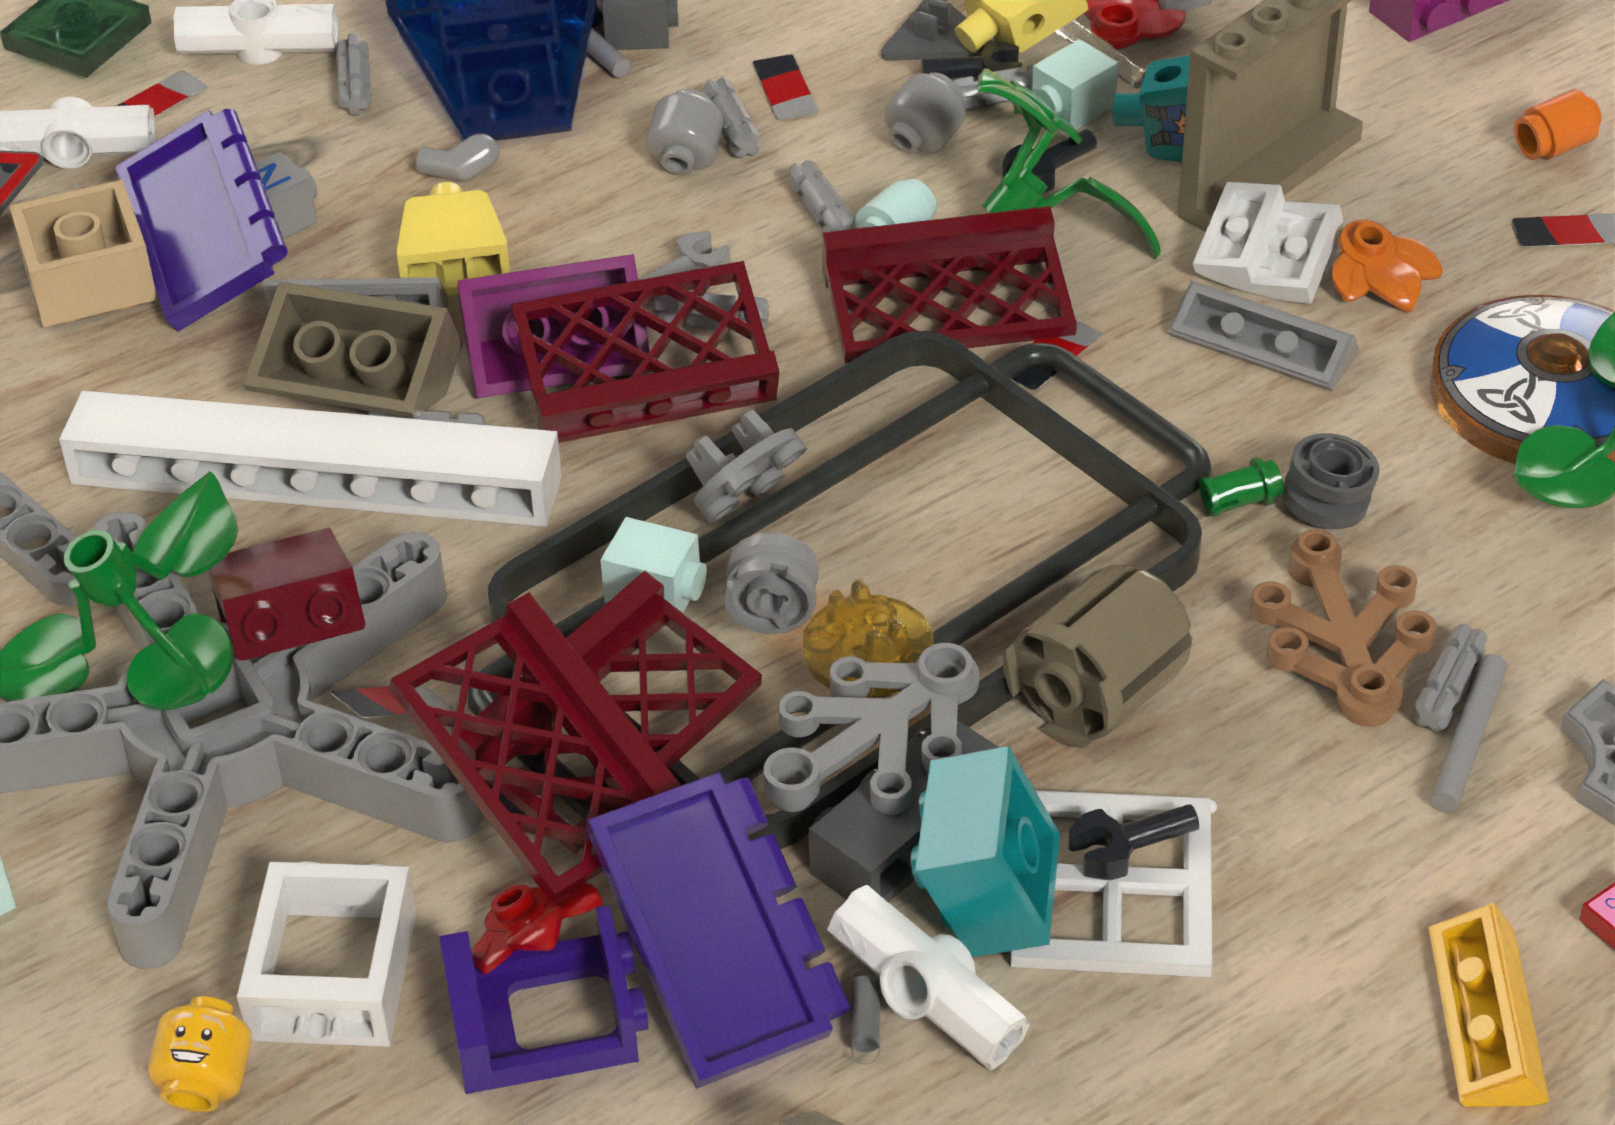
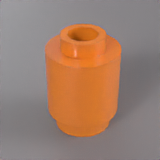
(1558, 125)

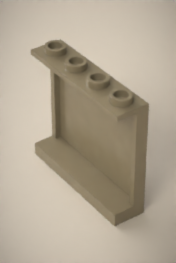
(1264, 103)

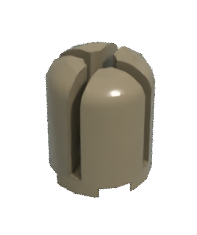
(1099, 653)

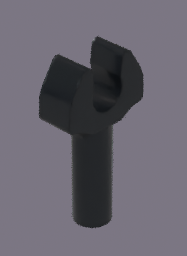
(994, 56)
(1054, 157)
(1122, 839)

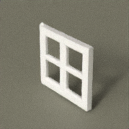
(1191, 882)

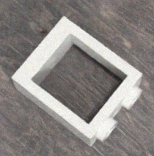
(353, 1008)

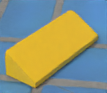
(1487, 1011)

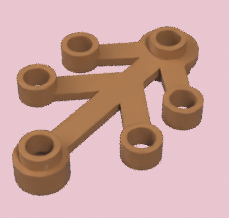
(1363, 689)

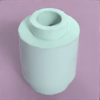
(898, 204)

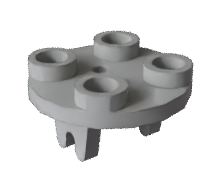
(755, 469)

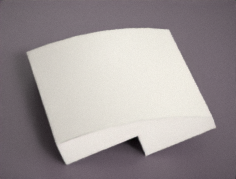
(1268, 242)

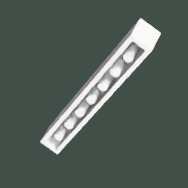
(314, 457)

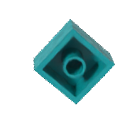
(987, 852)

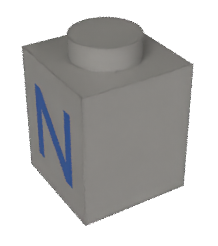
(289, 192)

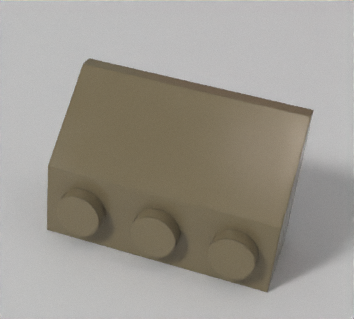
(354, 351)

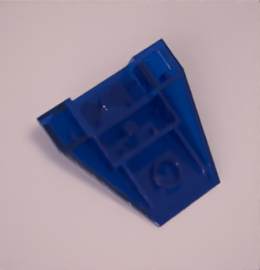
(499, 62)

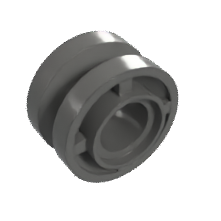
(1330, 481)

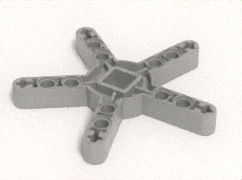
(243, 755)

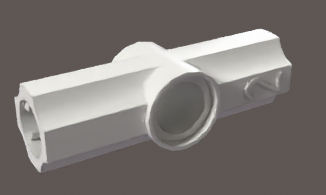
(256, 29)
(76, 131)
(928, 977)

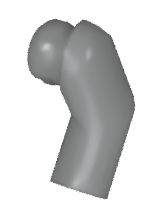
(461, 162)

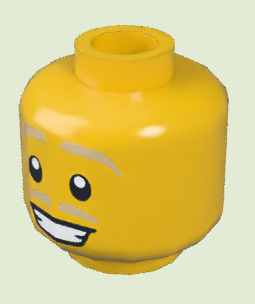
(200, 1054)

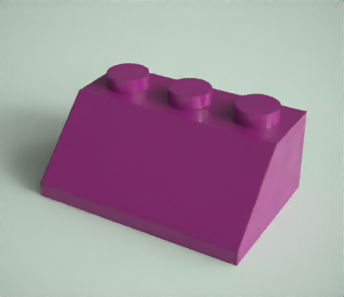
(492, 335)

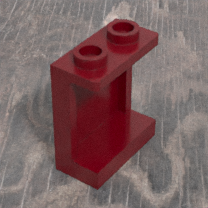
(286, 594)

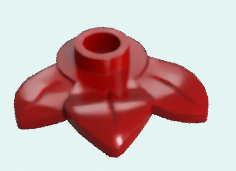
(1128, 21)
(527, 921)

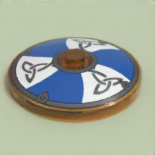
(1521, 370)

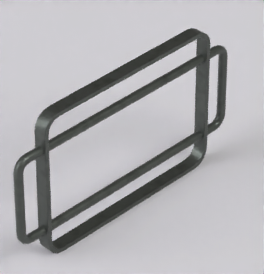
(977, 379)

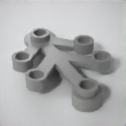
(939, 678)

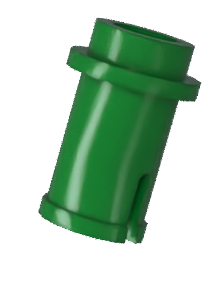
(1242, 487)

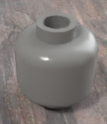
(925, 113)
(685, 129)

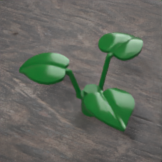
(1020, 186)
(1564, 462)
(182, 663)

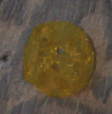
(864, 628)

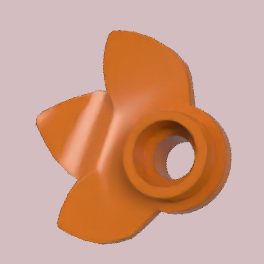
(1382, 264)

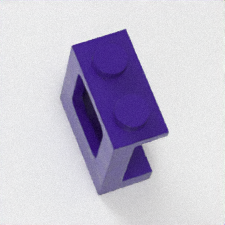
(484, 1018)

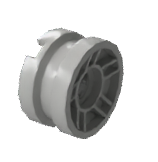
(771, 583)

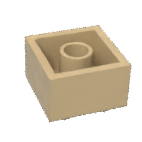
(83, 253)

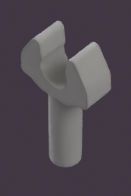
(693, 253)

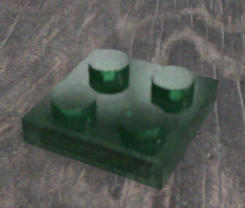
(75, 32)

